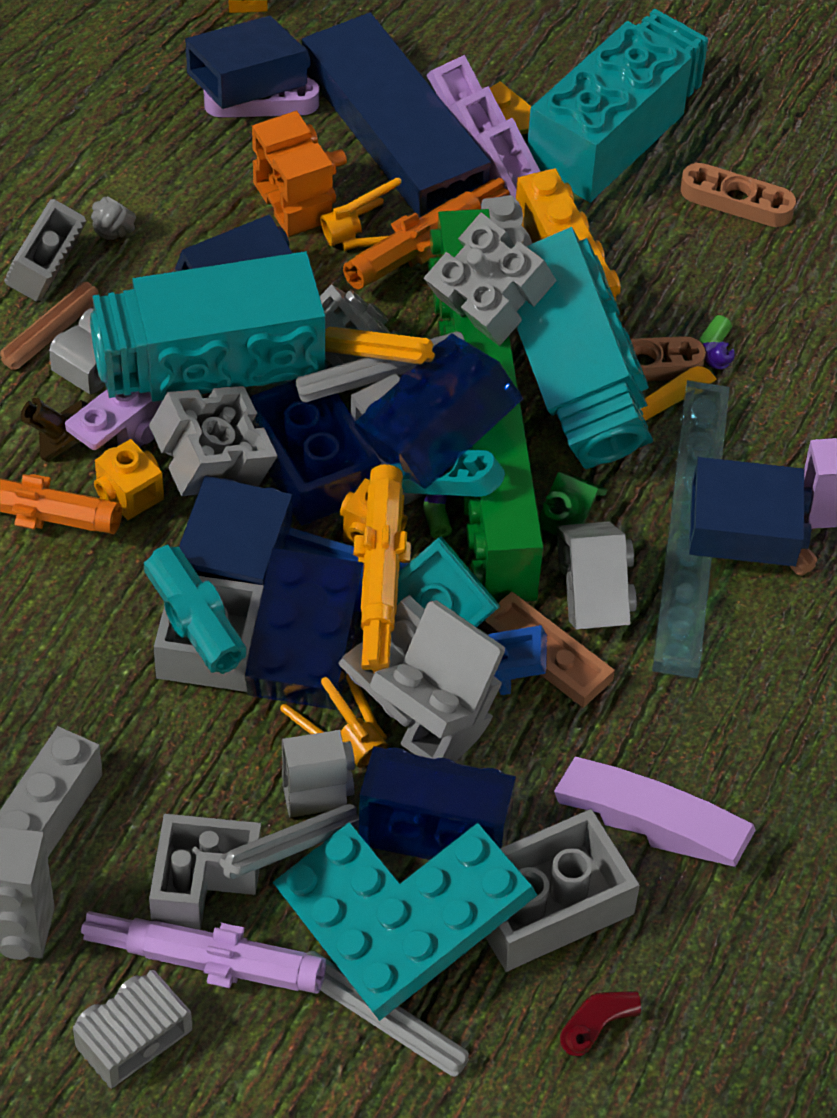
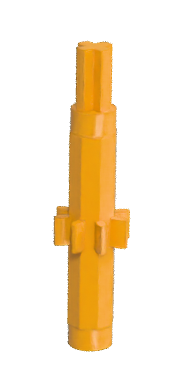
(381, 553)

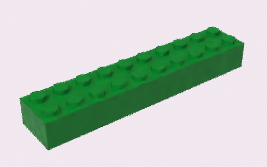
(505, 522)

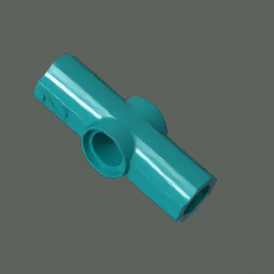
(195, 609)

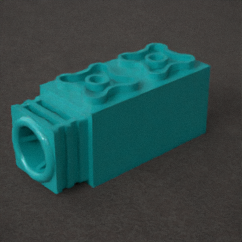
(617, 102)
(211, 328)
(584, 355)

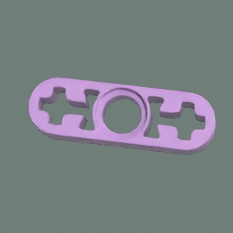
(302, 99)

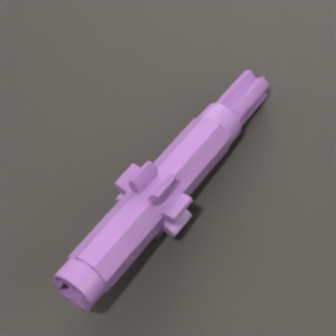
(219, 954)

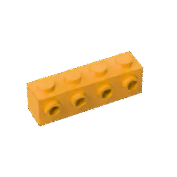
(551, 208)

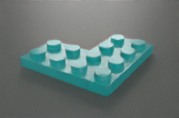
(404, 934)

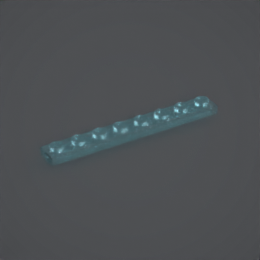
(685, 575)

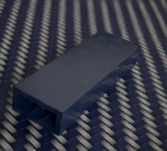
(395, 113)

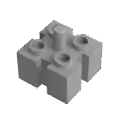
(490, 279)
(212, 438)

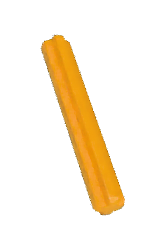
(378, 345)

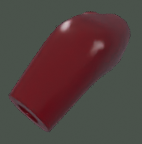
(593, 1015)

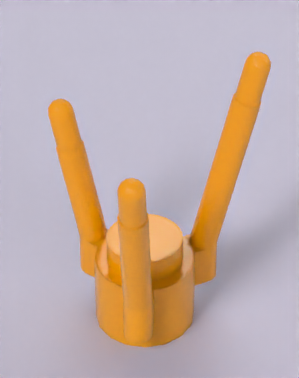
(344, 222)
(360, 733)

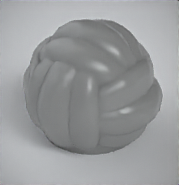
(112, 219)

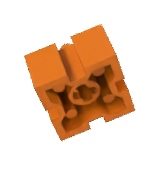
(294, 171)

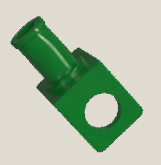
(568, 502)

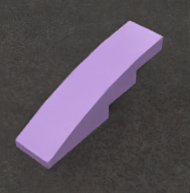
(484, 121)
(661, 812)

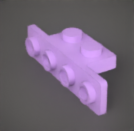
(119, 416)

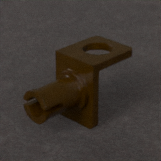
(51, 427)

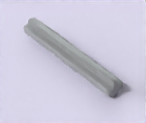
(353, 375)
(287, 841)
(397, 1024)

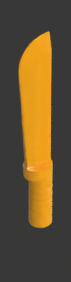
(674, 390)

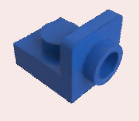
(523, 655)

